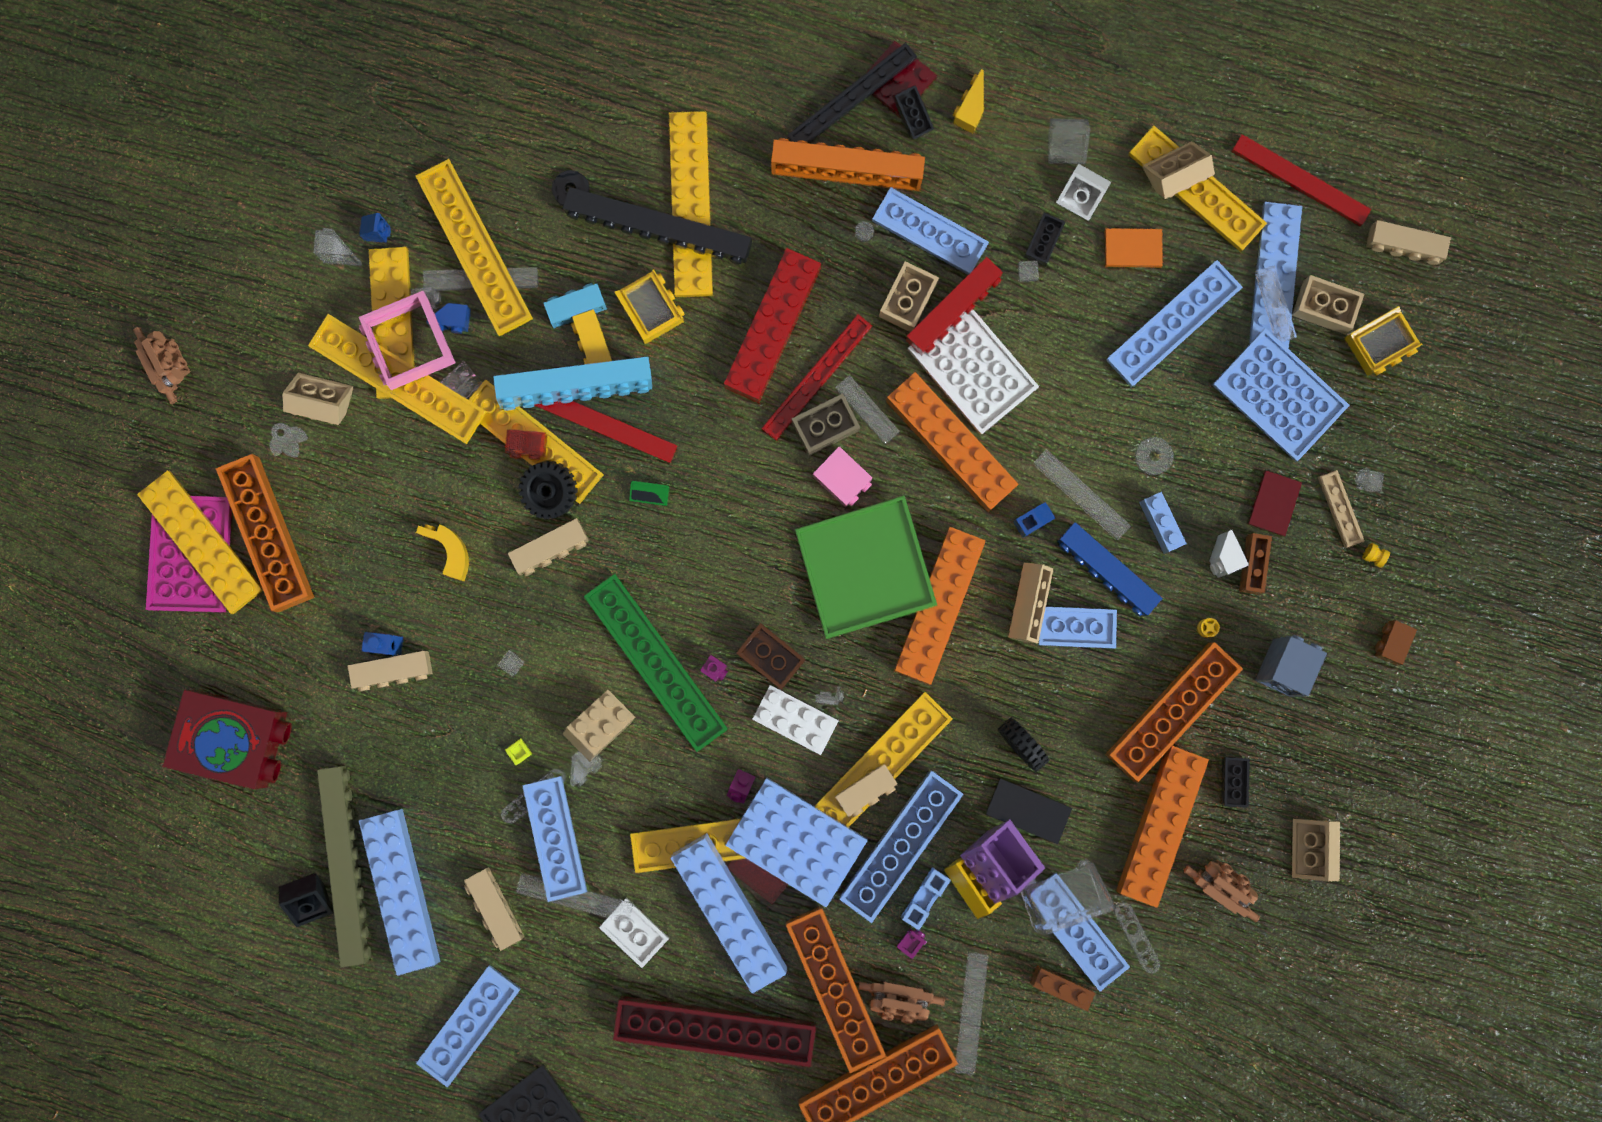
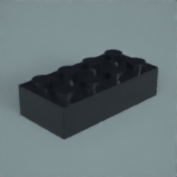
(913, 112)
(1044, 239)
(1235, 782)

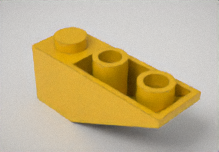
(972, 108)

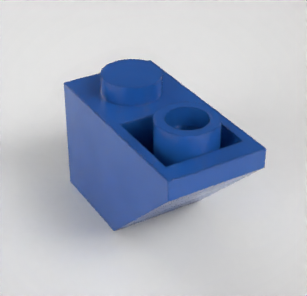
(374, 228)
(453, 317)
(1034, 519)

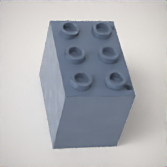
(1291, 666)

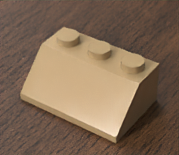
(1179, 169)
(317, 398)
(1316, 850)

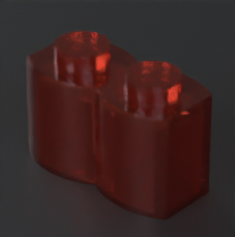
(526, 443)

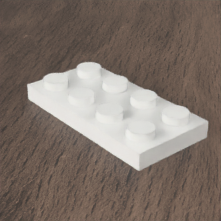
(795, 720)

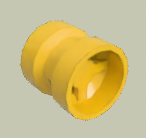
(1376, 555)

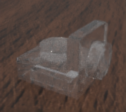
(431, 294)
(1369, 480)
(826, 698)

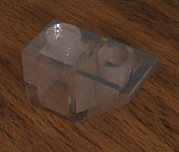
(582, 767)

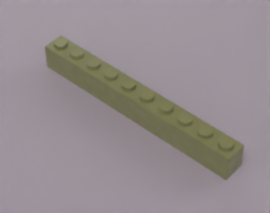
(343, 866)

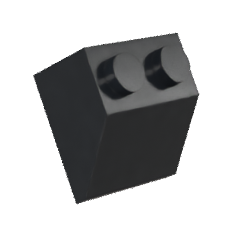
(305, 900)

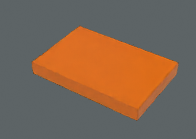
(1133, 248)

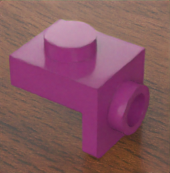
(714, 669)
(740, 786)
(912, 942)

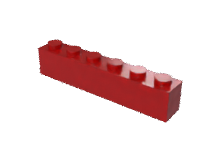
(954, 306)

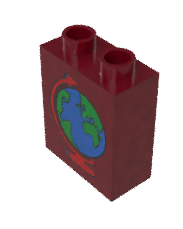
(227, 740)

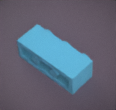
(563, 308)

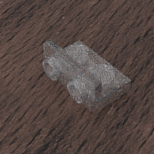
(462, 380)

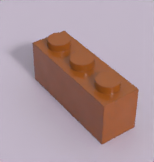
(1257, 555)
(1062, 988)

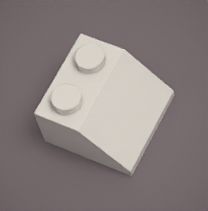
(1083, 192)
(1227, 555)

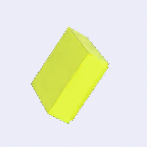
(518, 751)

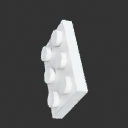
(638, 938)

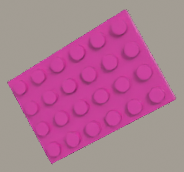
(172, 579)

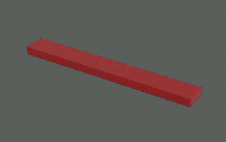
(1301, 180)
(816, 377)
(613, 429)

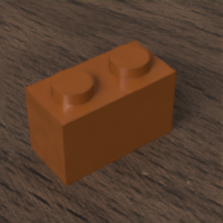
(1395, 642)

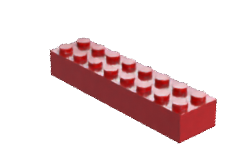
(772, 325)

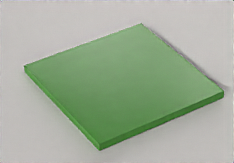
(865, 567)

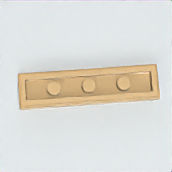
(1341, 509)

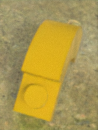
(457, 554)

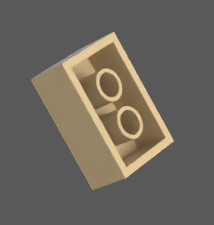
(908, 297)
(1328, 304)
(598, 725)

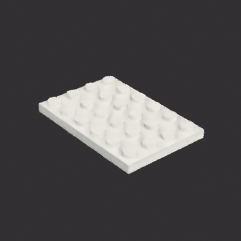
(977, 372)

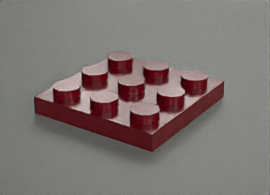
(914, 74)

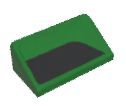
(649, 493)

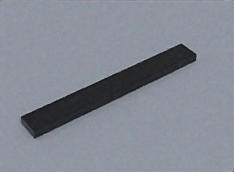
(854, 95)

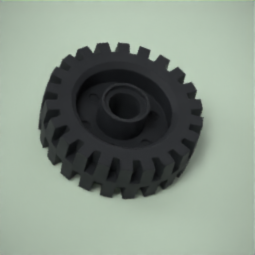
(535, 494)
(1023, 744)

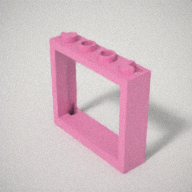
(394, 310)

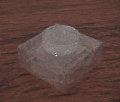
(1028, 271)
(511, 663)

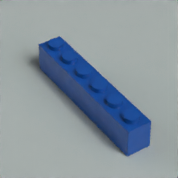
(1109, 570)

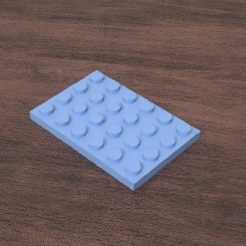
(1280, 395)
(796, 842)

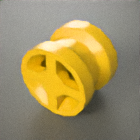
(1211, 625)

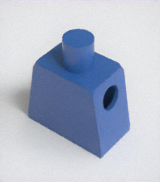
(382, 644)

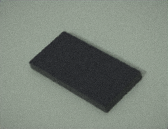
(1028, 811)

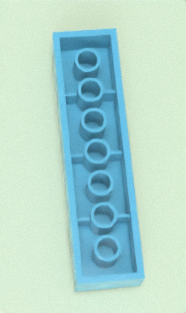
(573, 383)

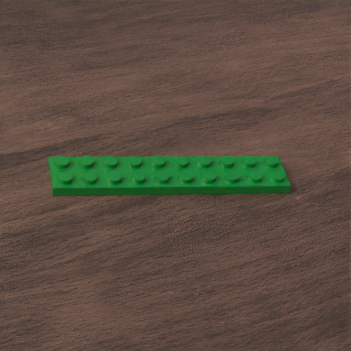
(656, 662)

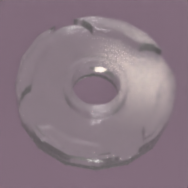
(1143, 460)

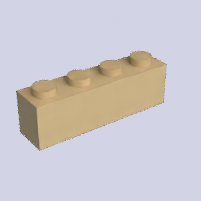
(1408, 242)
(548, 547)
(1030, 602)
(390, 669)
(494, 909)

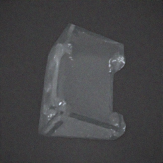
(1067, 898)

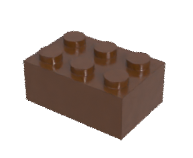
(770, 656)

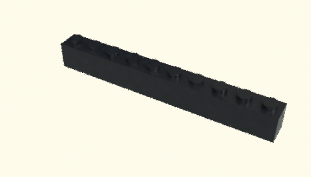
(657, 225)

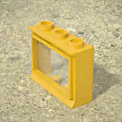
(650, 306)
(1383, 342)

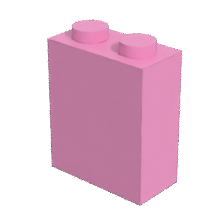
(843, 477)

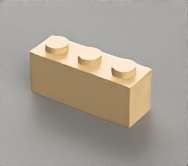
(866, 791)

